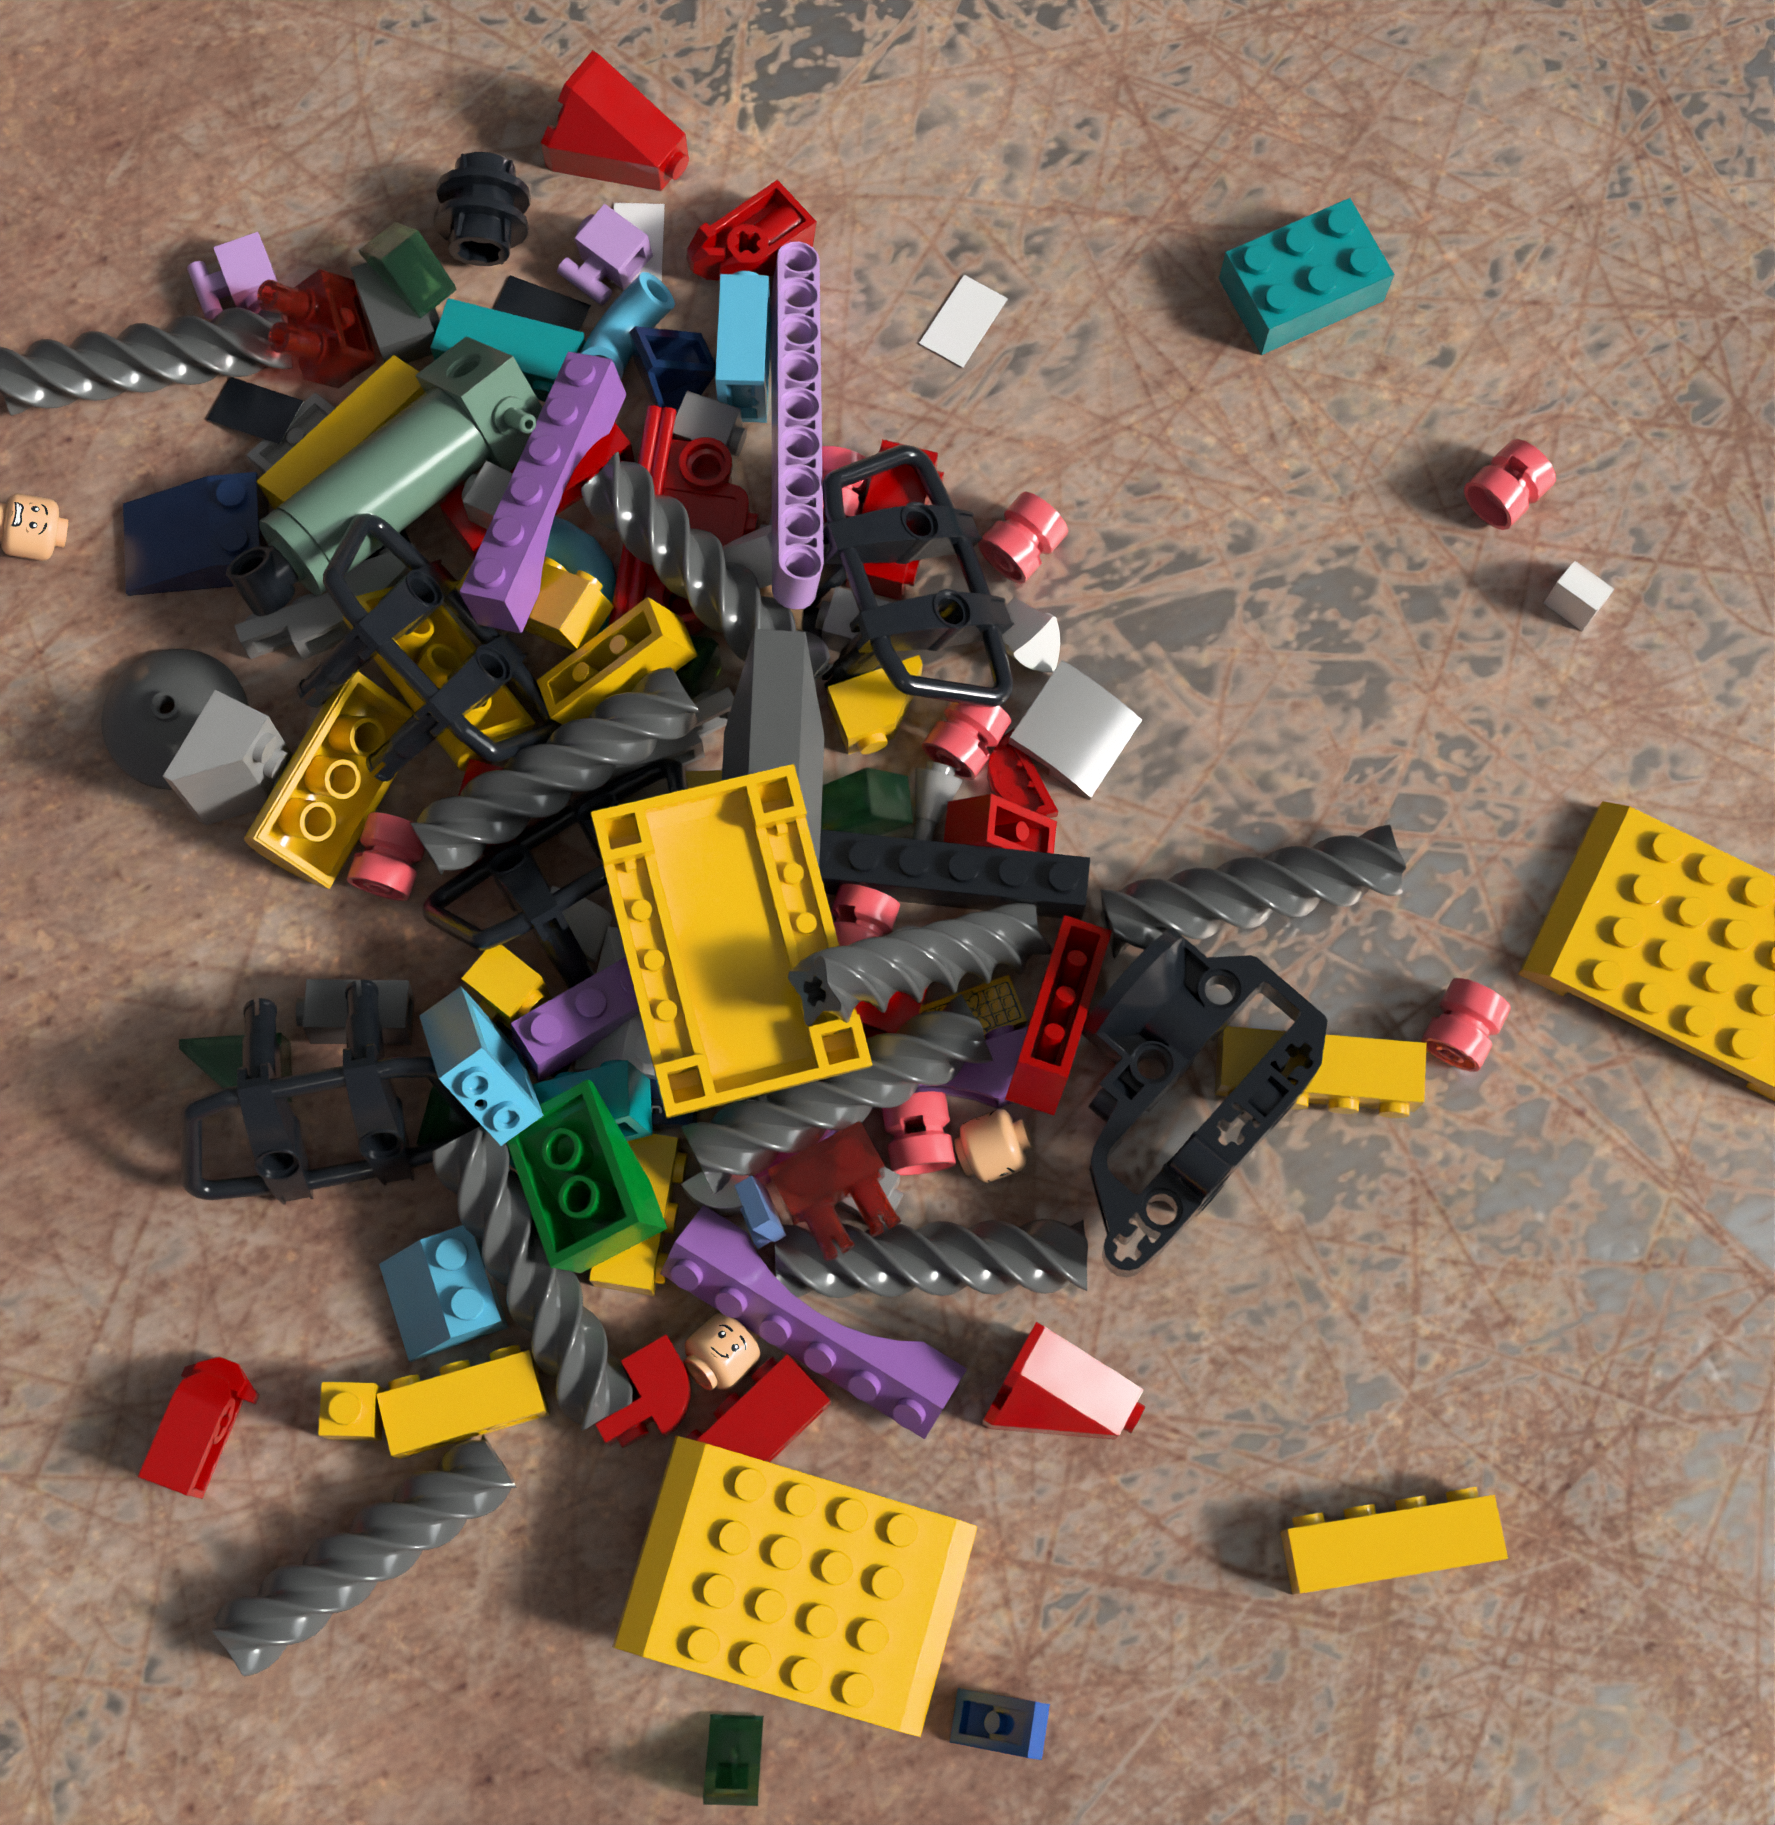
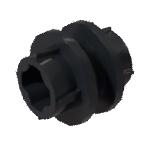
(482, 209)

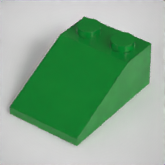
(583, 1182)

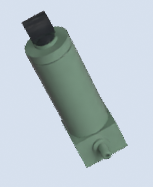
(471, 413)

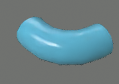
(639, 305)
(581, 551)

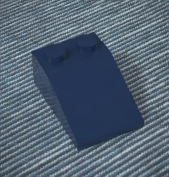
(191, 533)

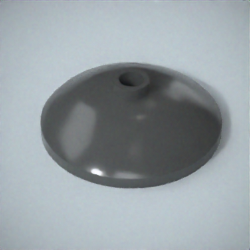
(131, 720)

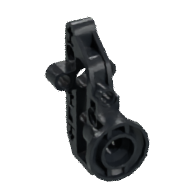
(1165, 1015)

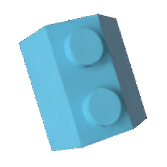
(442, 1293)

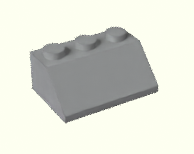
(227, 761)

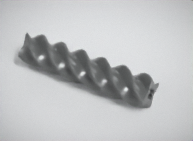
(139, 359)
(689, 559)
(543, 776)
(1253, 888)
(916, 957)
(752, 1133)
(938, 1259)
(541, 1299)
(378, 1547)

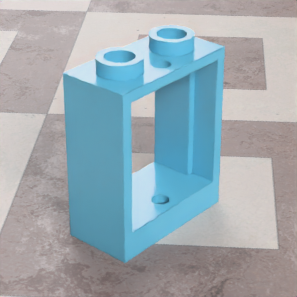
(744, 344)
(480, 1063)

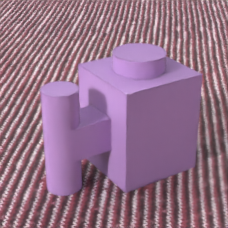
(610, 249)
(243, 270)

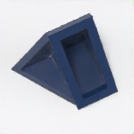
(671, 364)

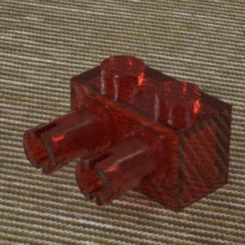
(322, 329)
(825, 1175)

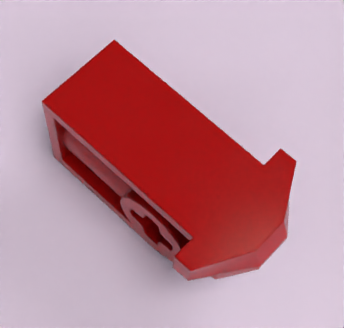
(751, 235)
(197, 1426)

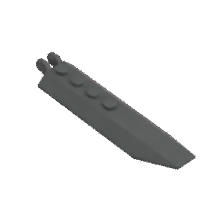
(778, 718)

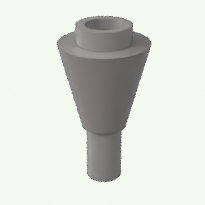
(932, 792)

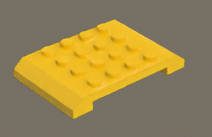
(712, 916)
(1667, 941)
(795, 1586)

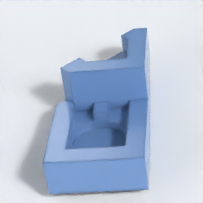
(759, 1212)

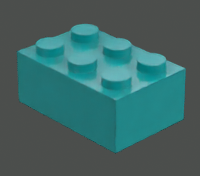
(1305, 276)

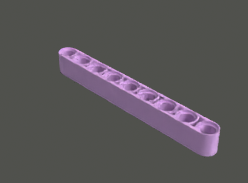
(796, 426)

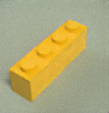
(351, 422)
(1351, 1076)
(1392, 1543)

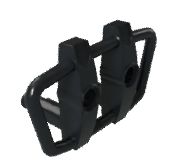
(400, 614)
(918, 622)
(526, 886)
(275, 1129)

